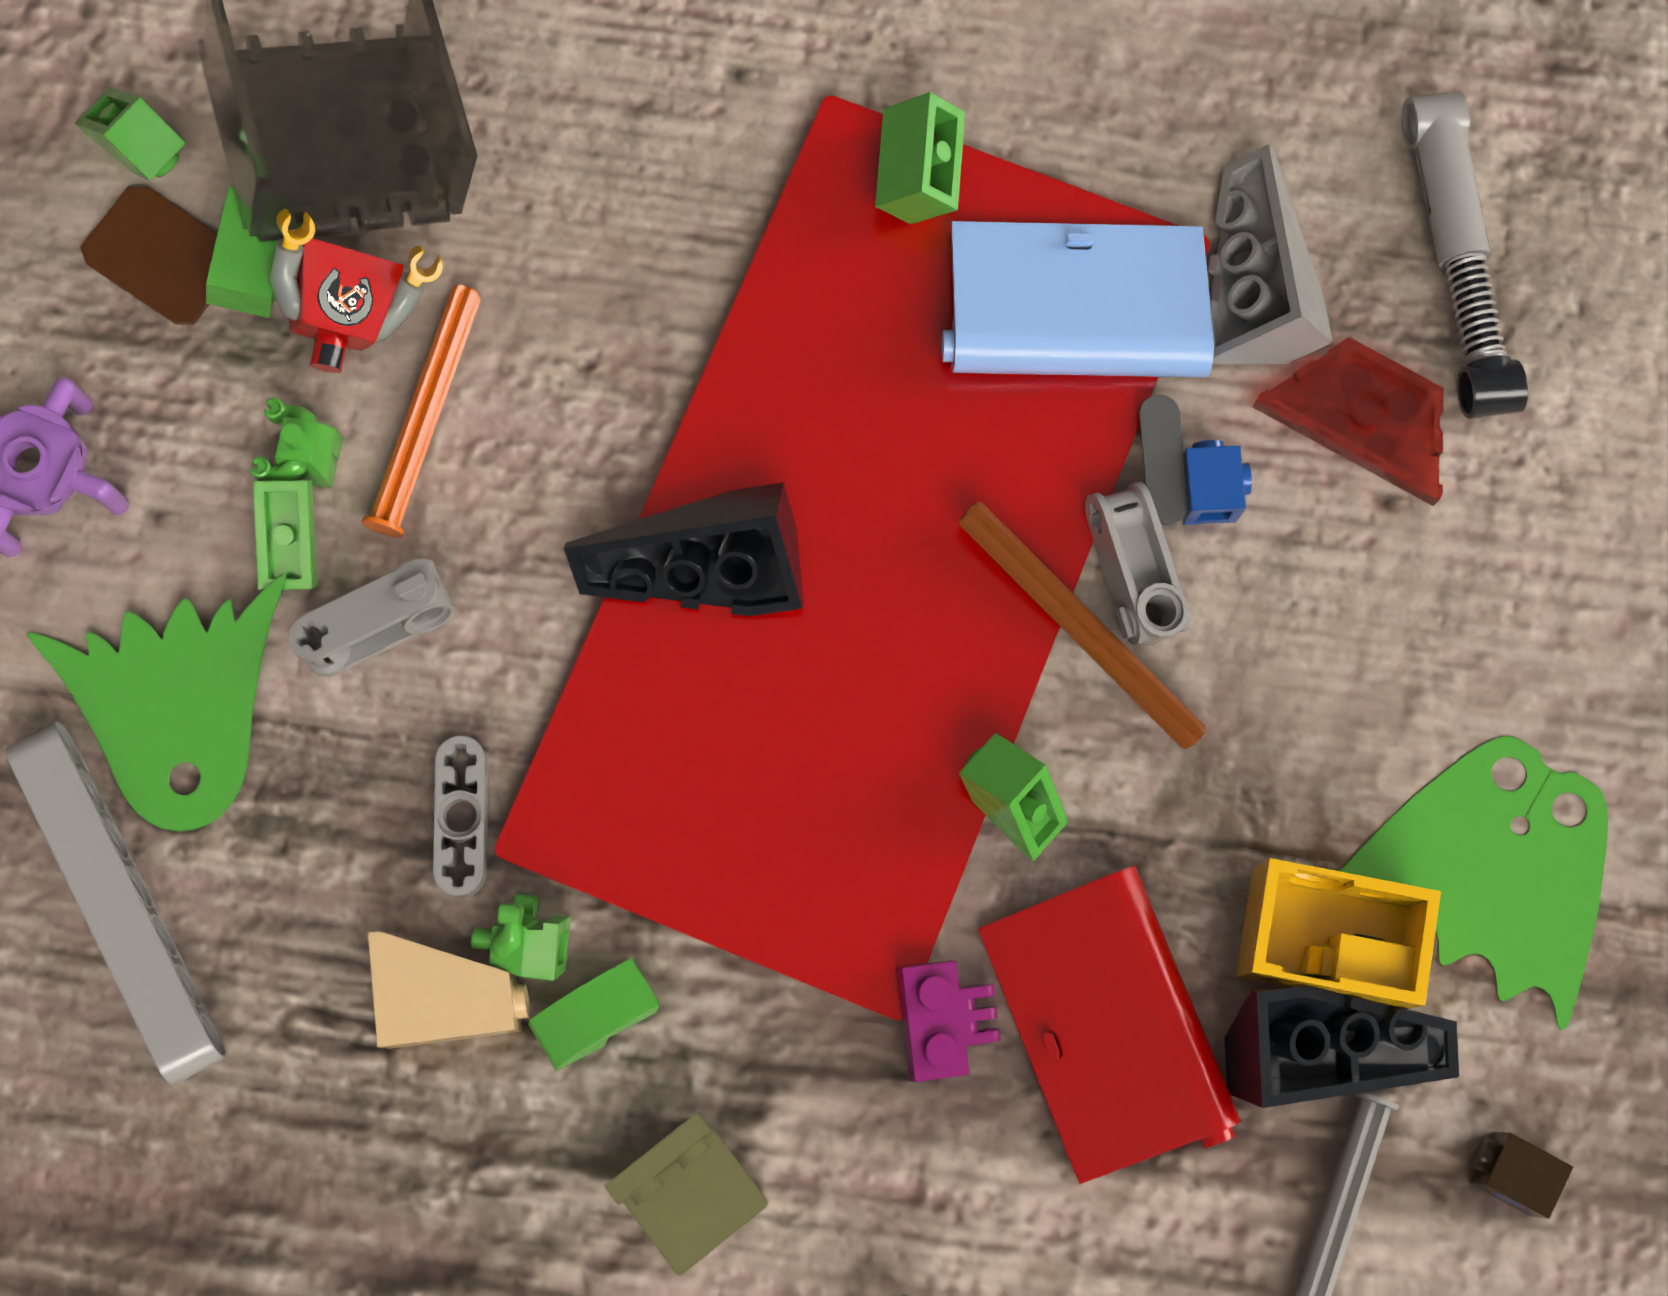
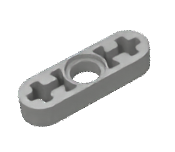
(477, 776)

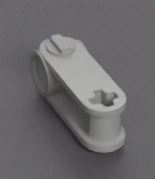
(1137, 564)
(373, 618)

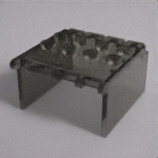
(340, 126)

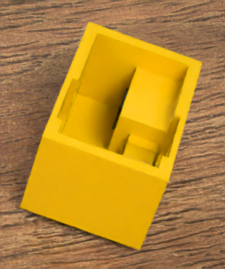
(1338, 933)

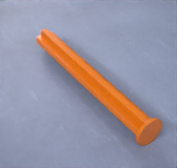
(423, 413)

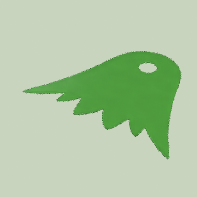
(173, 704)

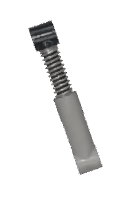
(1438, 133)

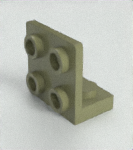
(688, 1193)

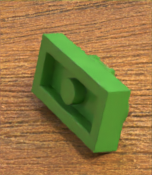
(285, 533)

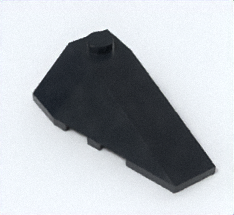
(714, 551)
(1327, 1044)

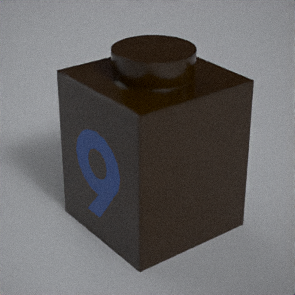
(1519, 1173)

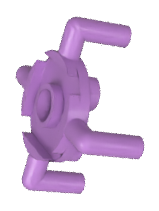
(60, 463)

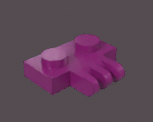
(941, 1019)

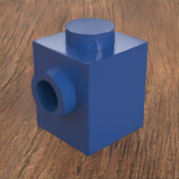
(1215, 483)

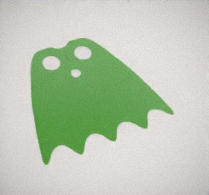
(1503, 895)

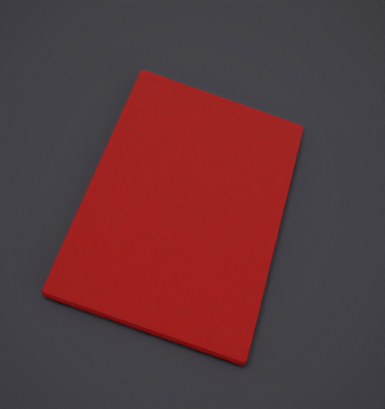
(803, 765)

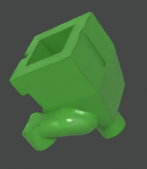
(304, 447)
(525, 943)

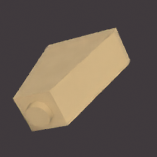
(439, 996)

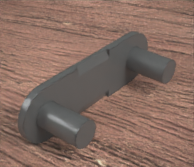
(1164, 457)

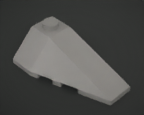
(1263, 278)

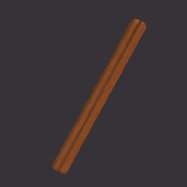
(1083, 626)

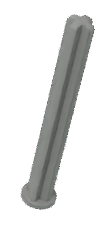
(1345, 1195)

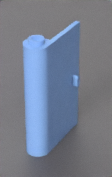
(1079, 300)

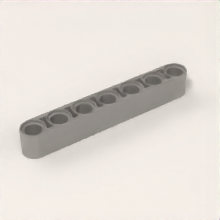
(116, 903)

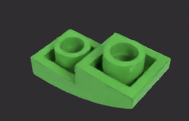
(593, 1013)

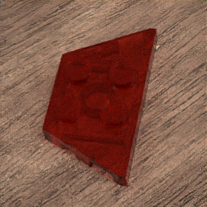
(1366, 413)

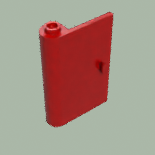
(1132, 1047)

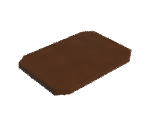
(154, 254)

